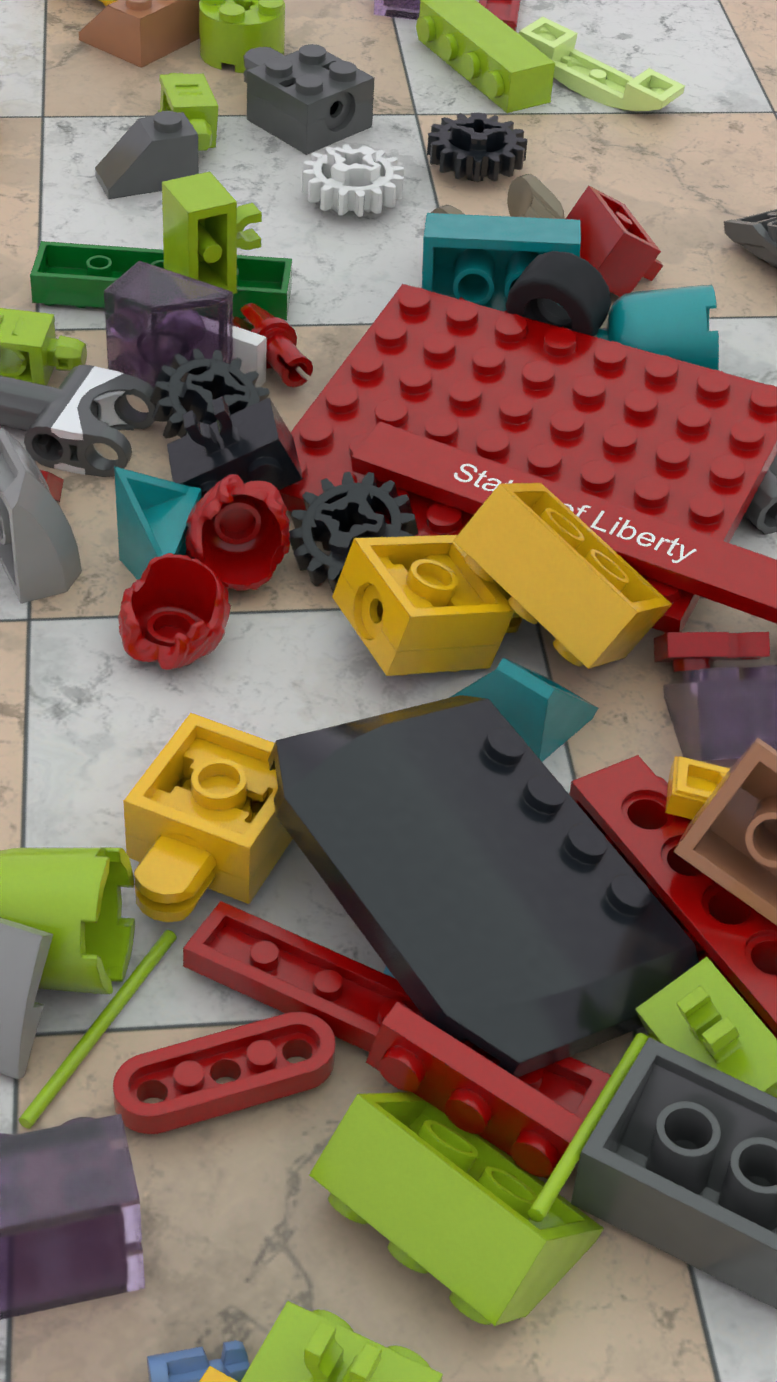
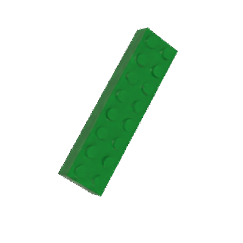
(82, 272)

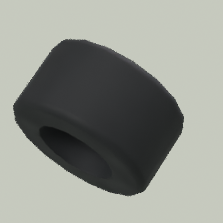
(566, 281)

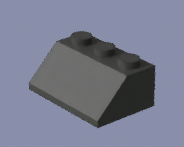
(689, 1168)

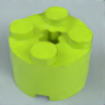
(237, 26)

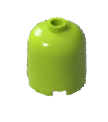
(80, 903)

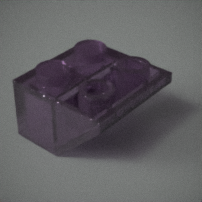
(723, 715)

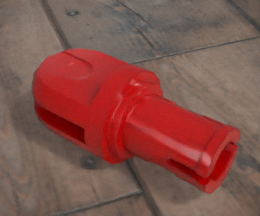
(281, 344)

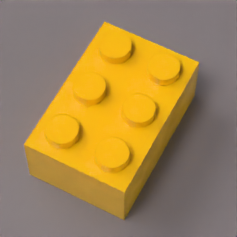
(560, 574)

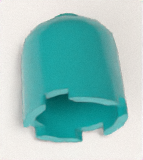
(667, 323)

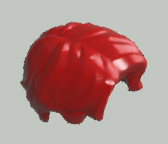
(239, 532)
(174, 612)

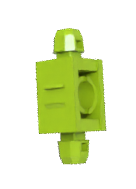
(194, 97)
(31, 347)

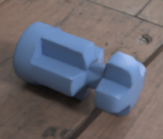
(192, 1363)

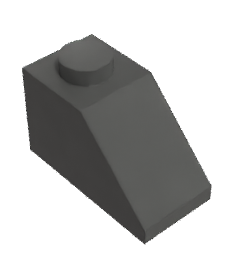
(148, 154)

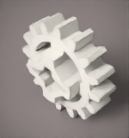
(352, 180)

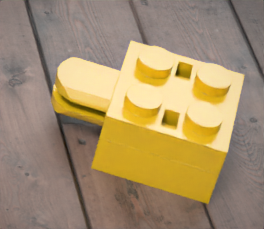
(422, 605)
(203, 820)

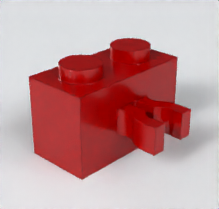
(614, 242)

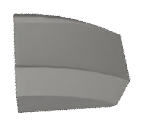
(34, 533)

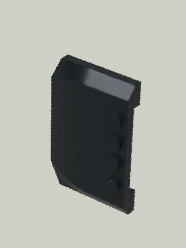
(478, 879)

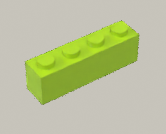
(486, 53)

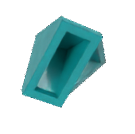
(150, 517)
(533, 705)

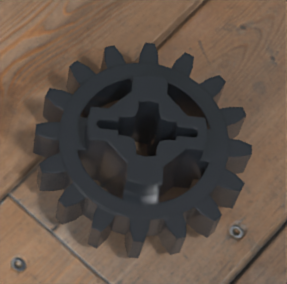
(476, 147)
(196, 384)
(341, 516)

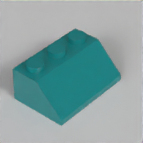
(487, 254)

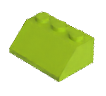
(451, 1205)

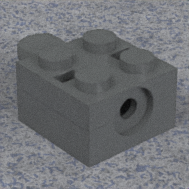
(307, 96)

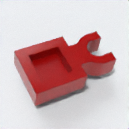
(697, 649)

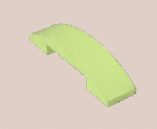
(598, 80)

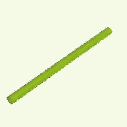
(96, 1030)
(572, 1153)

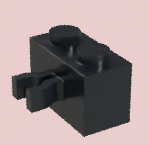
(244, 444)

